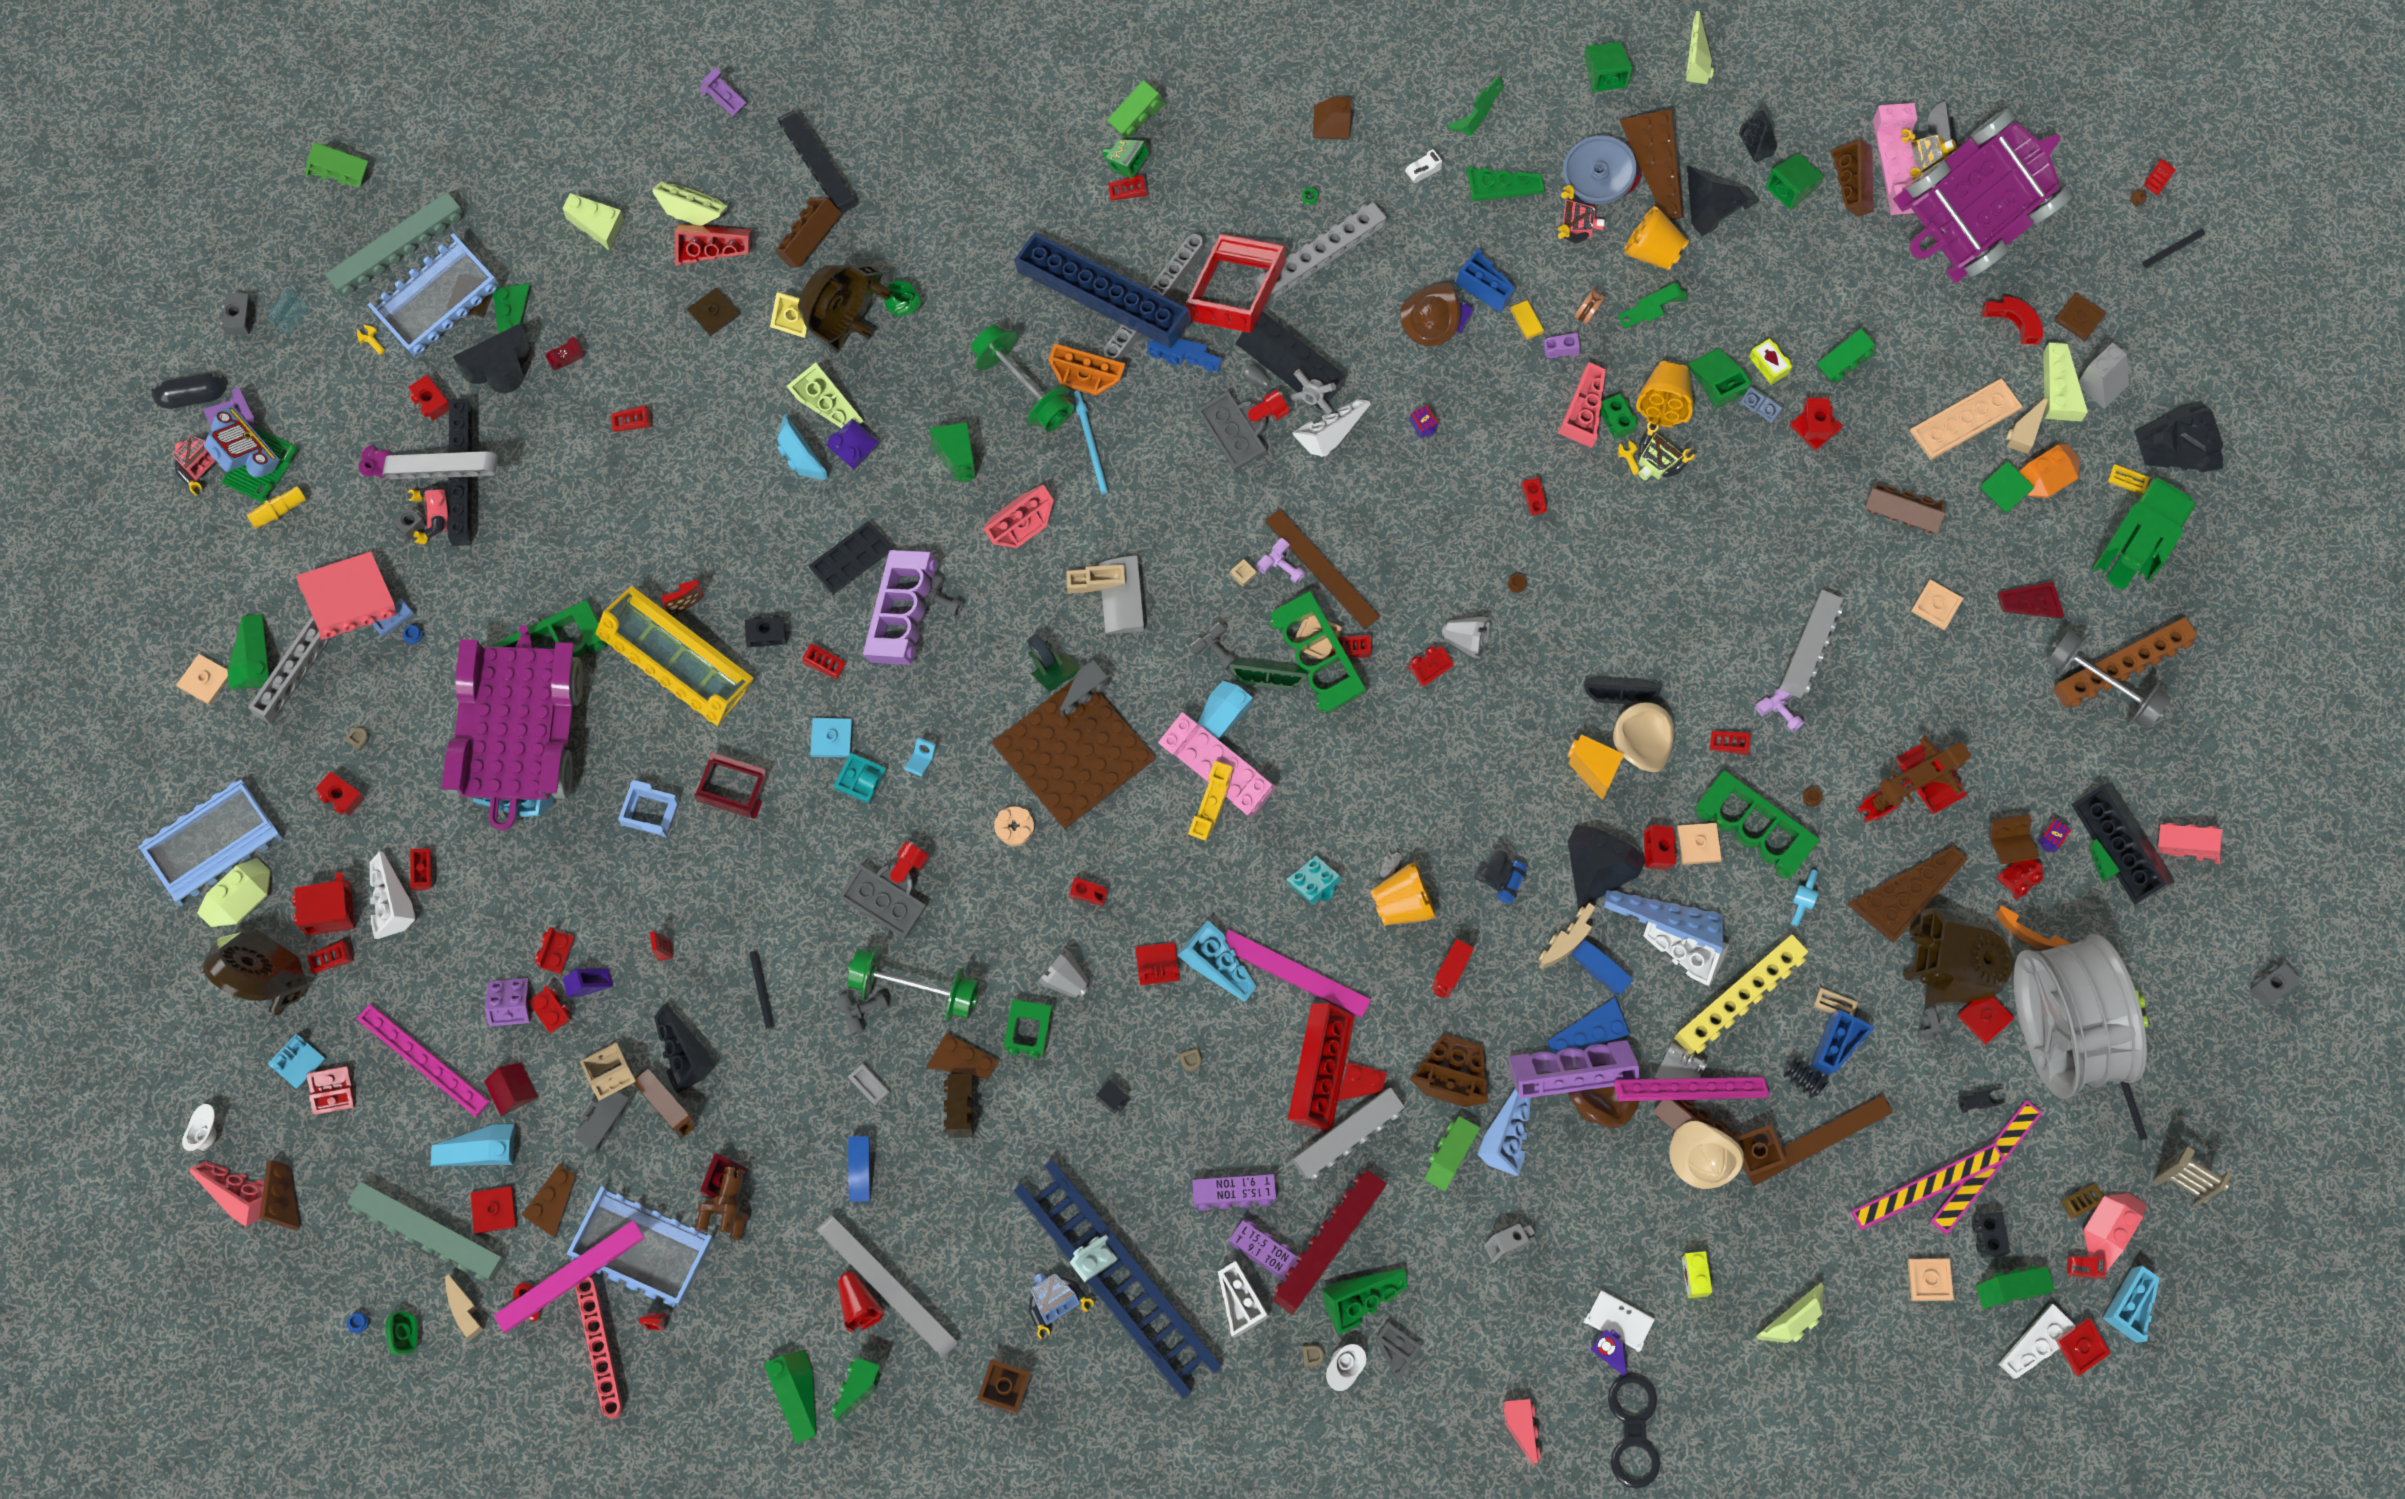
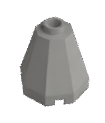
(1468, 634)
(1065, 976)

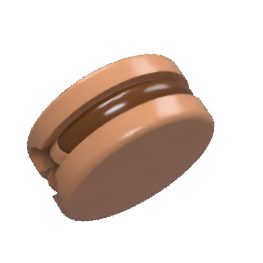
(1589, 307)

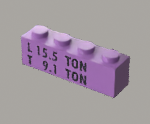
(1234, 1191)
(1263, 1249)

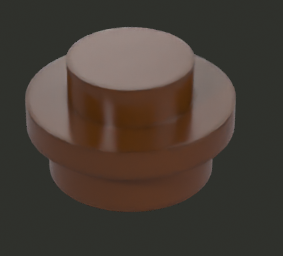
(2139, 197)
(1517, 583)
(1812, 797)

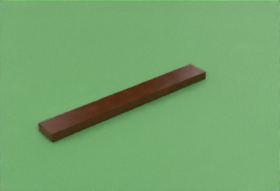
(1322, 570)
(1827, 1136)

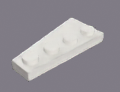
(2036, 1342)

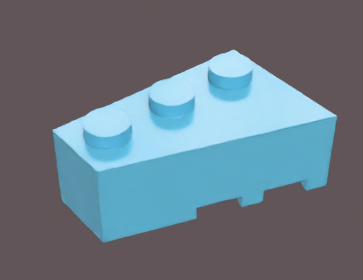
(2133, 1304)

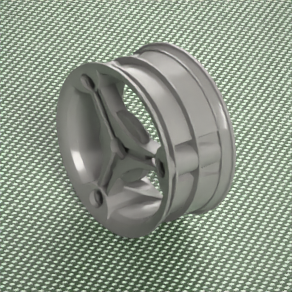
(2080, 1016)

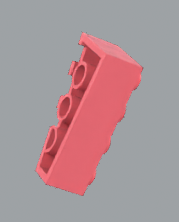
(1583, 411)

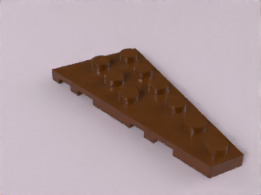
(1655, 149)
(1903, 898)

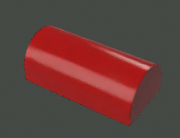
(420, 869)

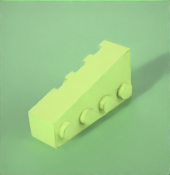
(2062, 385)

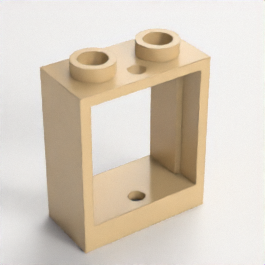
(611, 1081)

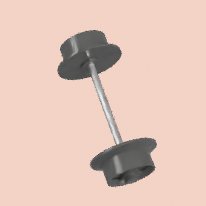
(2150, 707)

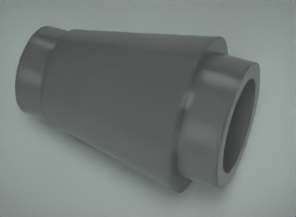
(1256, 376)

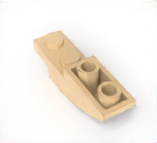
(1564, 943)

